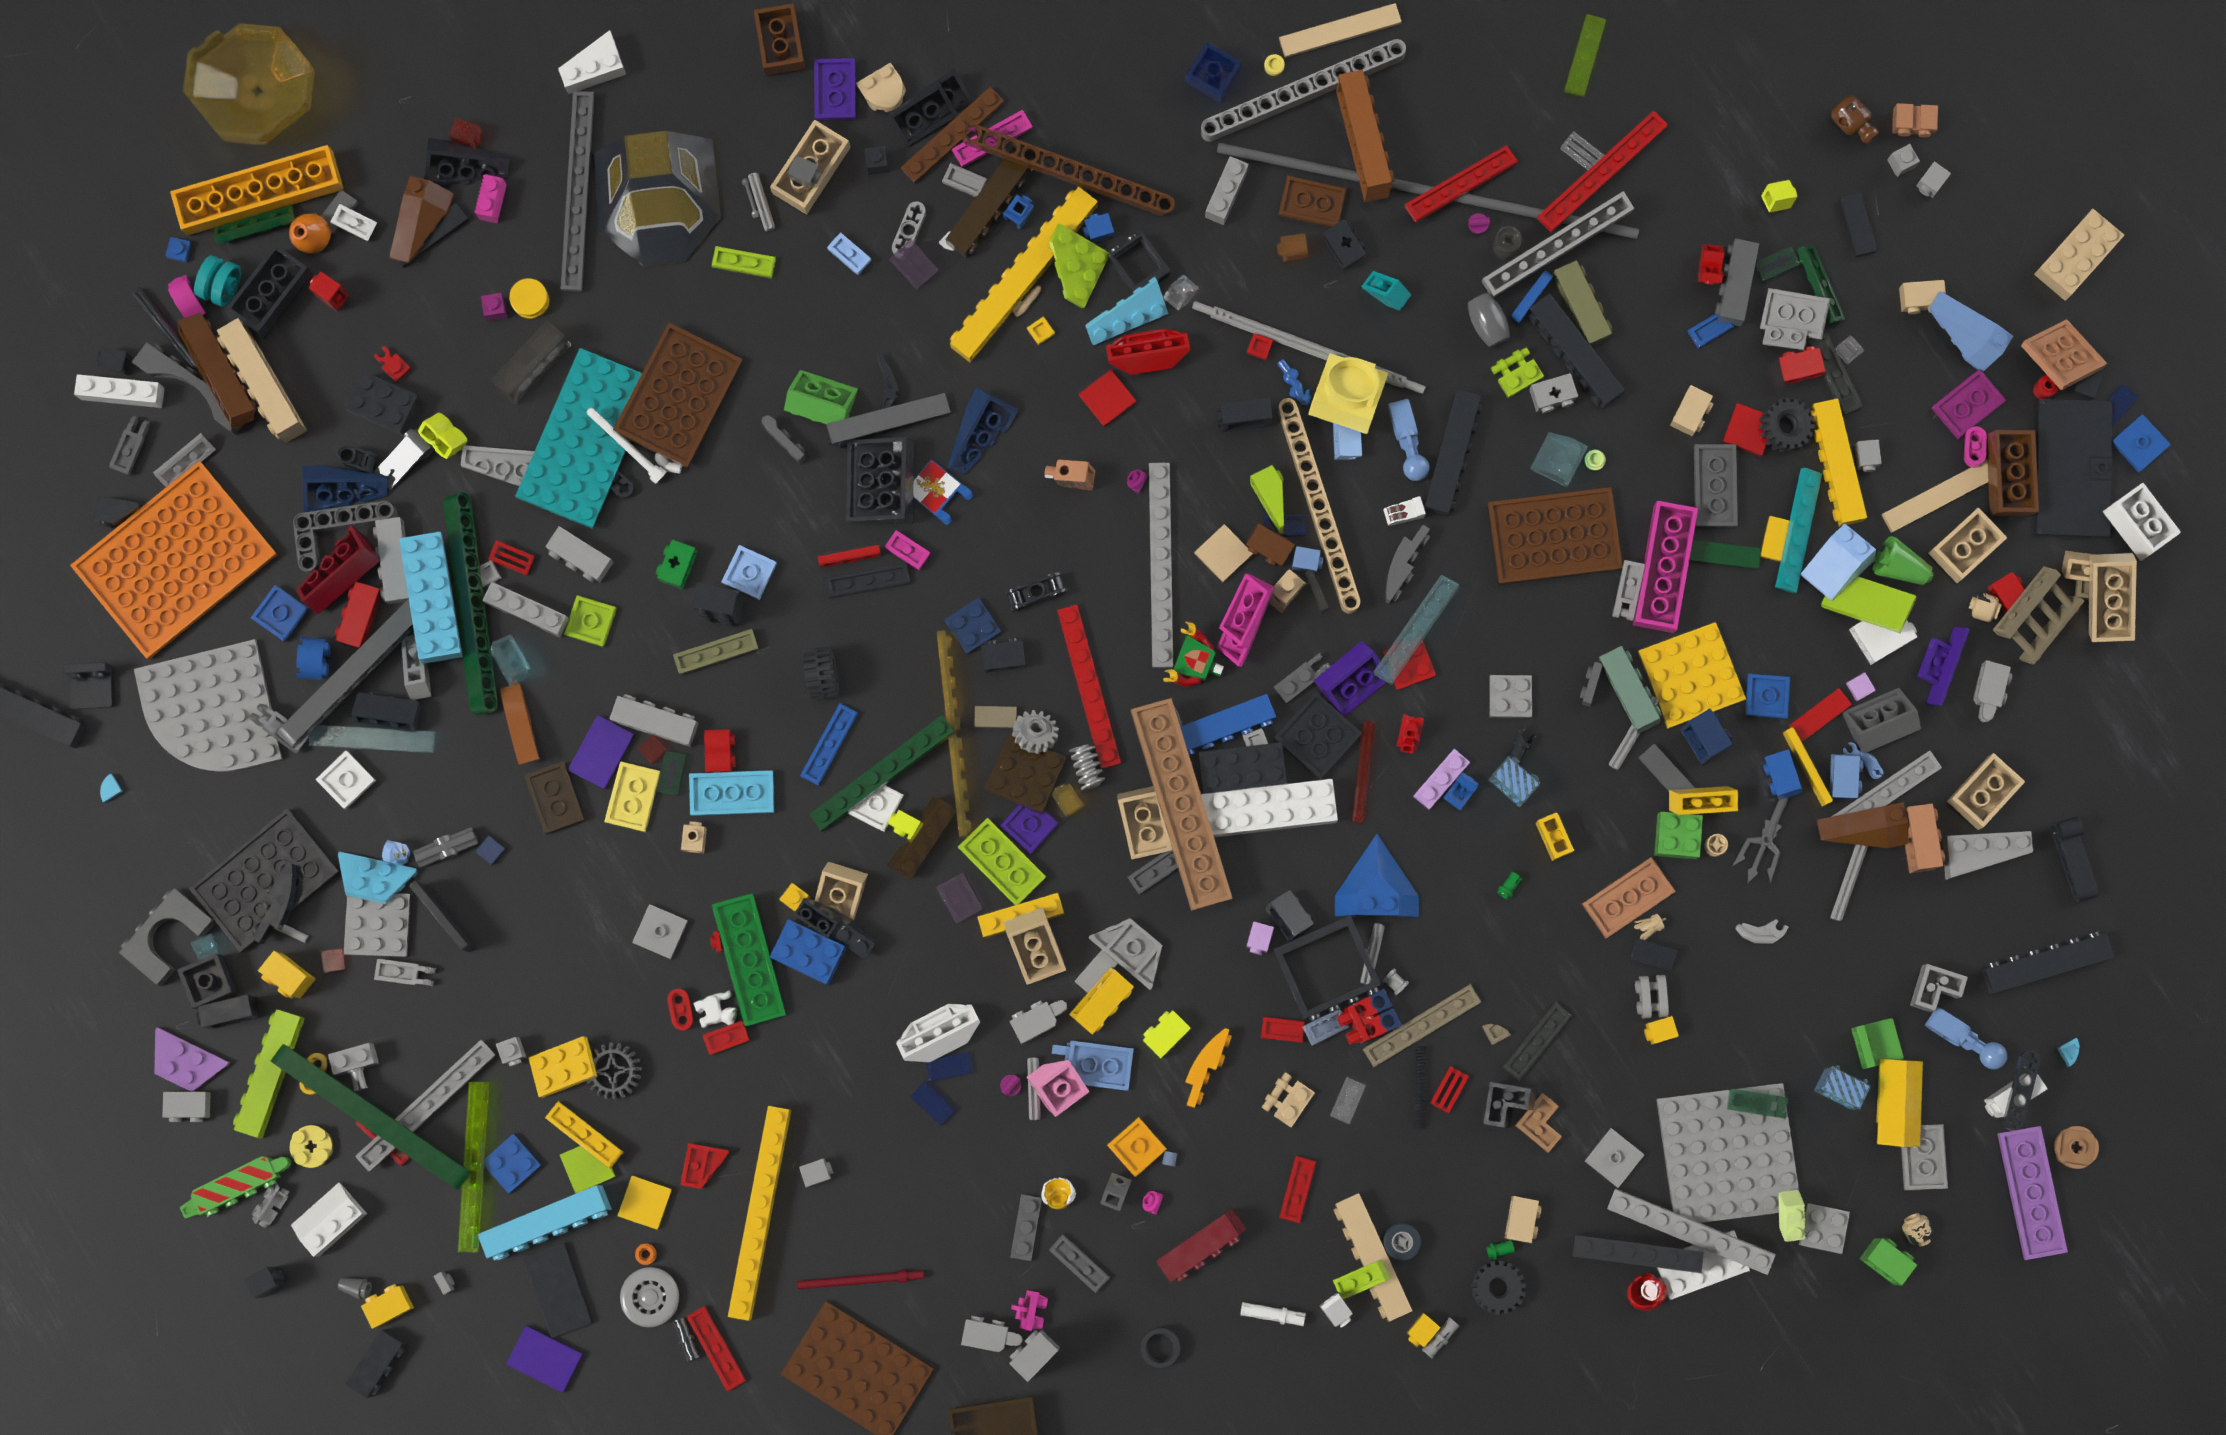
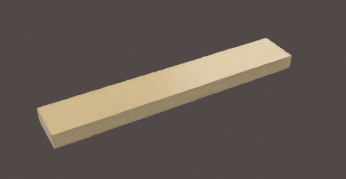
(1340, 30)
(1936, 497)

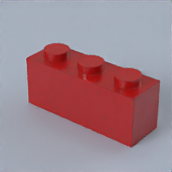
(358, 615)

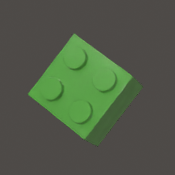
(1678, 835)
(1889, 1261)

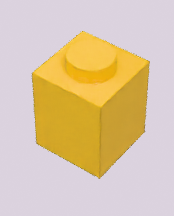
(793, 897)
(1661, 1030)
(1422, 1331)

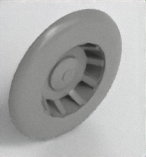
(649, 1297)

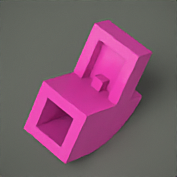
(184, 297)

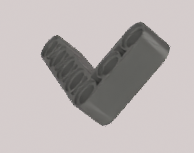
(334, 524)

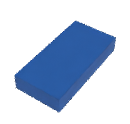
(1708, 331)

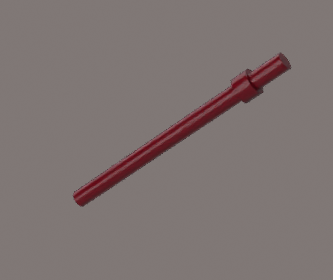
(902, 1277)

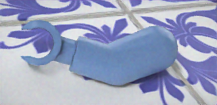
(1869, 761)

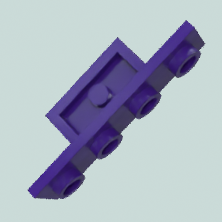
(1940, 664)

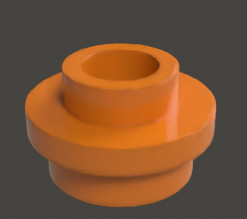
(639, 1251)

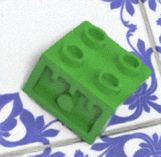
(1877, 1042)

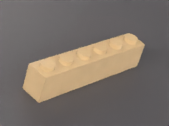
(1369, 1250)

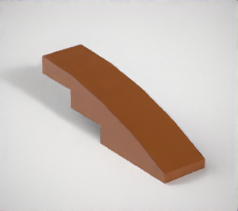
(519, 724)

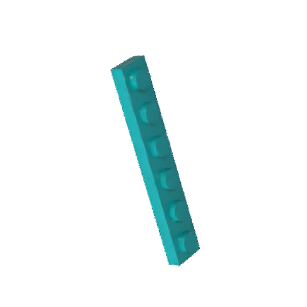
(1798, 530)

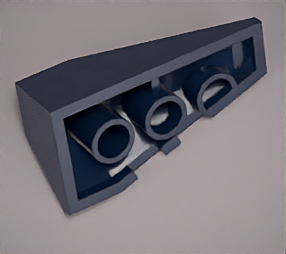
(337, 487)

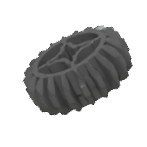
(614, 1081)

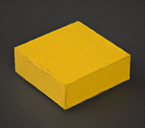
(1040, 331)

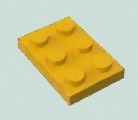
(562, 1067)

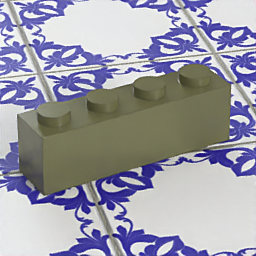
(1582, 303)

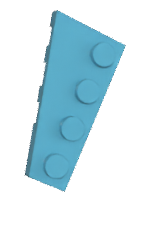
(1136, 310)

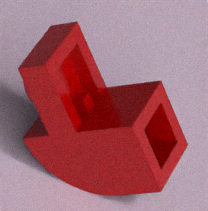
(1711, 264)

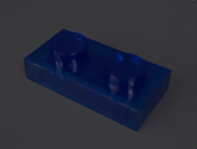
(932, 1103)

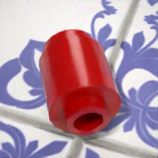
(2041, 391)

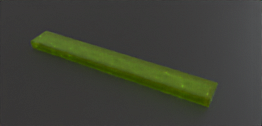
(474, 1162)

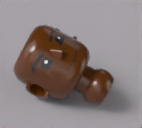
(1853, 118)

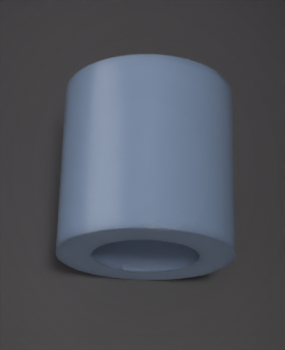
(1169, 1158)

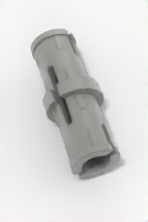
(1440, 1337)

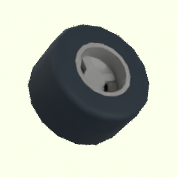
(1407, 1245)

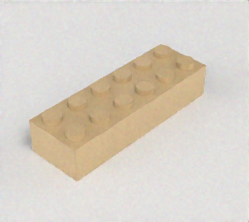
(261, 380)

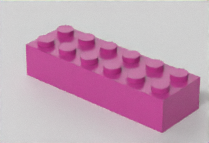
(1665, 566)

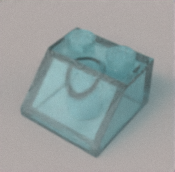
(1559, 458)

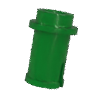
(1509, 885)
(1500, 1249)

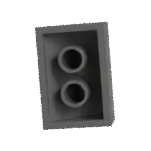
(1882, 720)

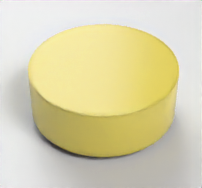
(1274, 65)

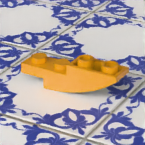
(1209, 1058)

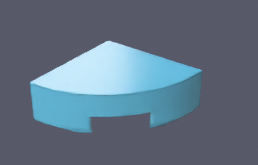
(109, 788)
(2069, 1051)

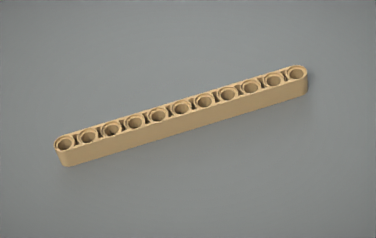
(1318, 496)

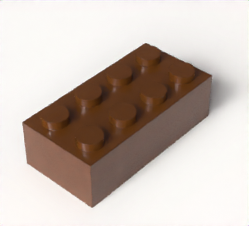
(2012, 473)

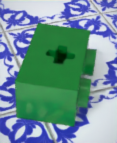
(678, 575)

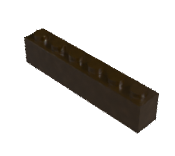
(988, 205)

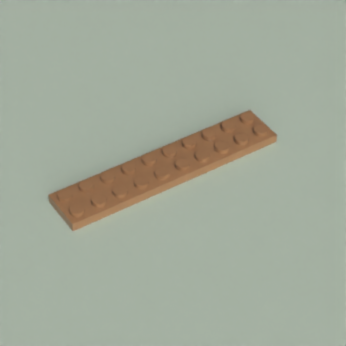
(1181, 804)

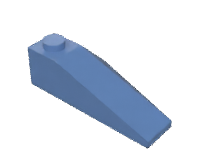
(1974, 335)

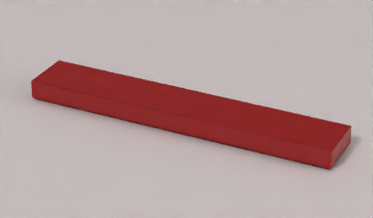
(1461, 184)

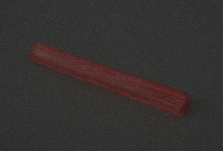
(1363, 772)

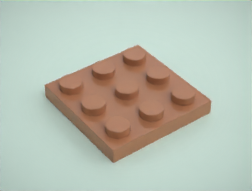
(2063, 354)

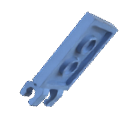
(1099, 1064)

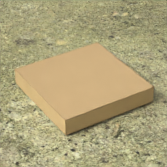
(1223, 553)

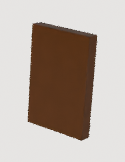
(1312, 201)

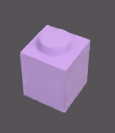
(1259, 938)

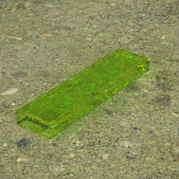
(1585, 55)

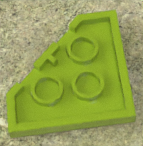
(1077, 264)

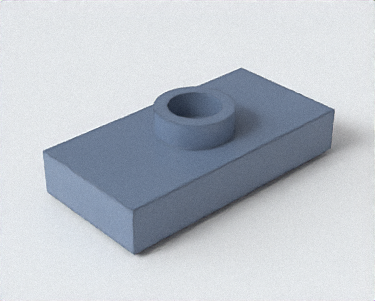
(1324, 1027)

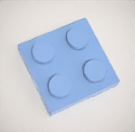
(749, 572)

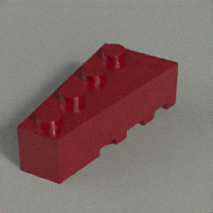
(338, 570)
(1201, 1245)

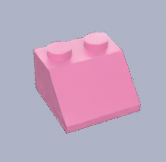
(1057, 1085)

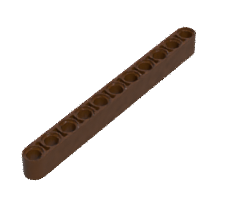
(1057, 170)

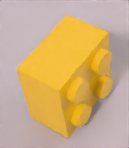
(286, 974)

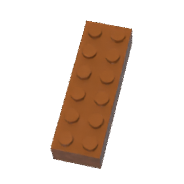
(1364, 135)

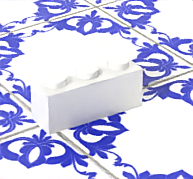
(593, 65)

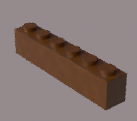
(216, 370)

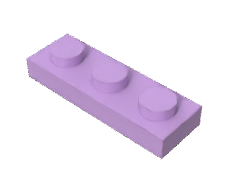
(1441, 779)

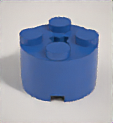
(312, 658)

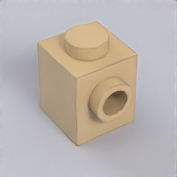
(693, 838)

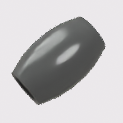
(1488, 319)

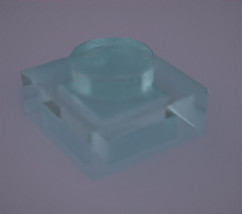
(204, 946)

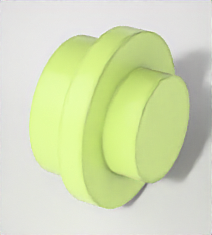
(1595, 460)

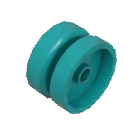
(217, 281)

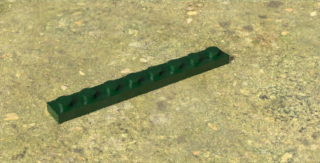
(882, 773)

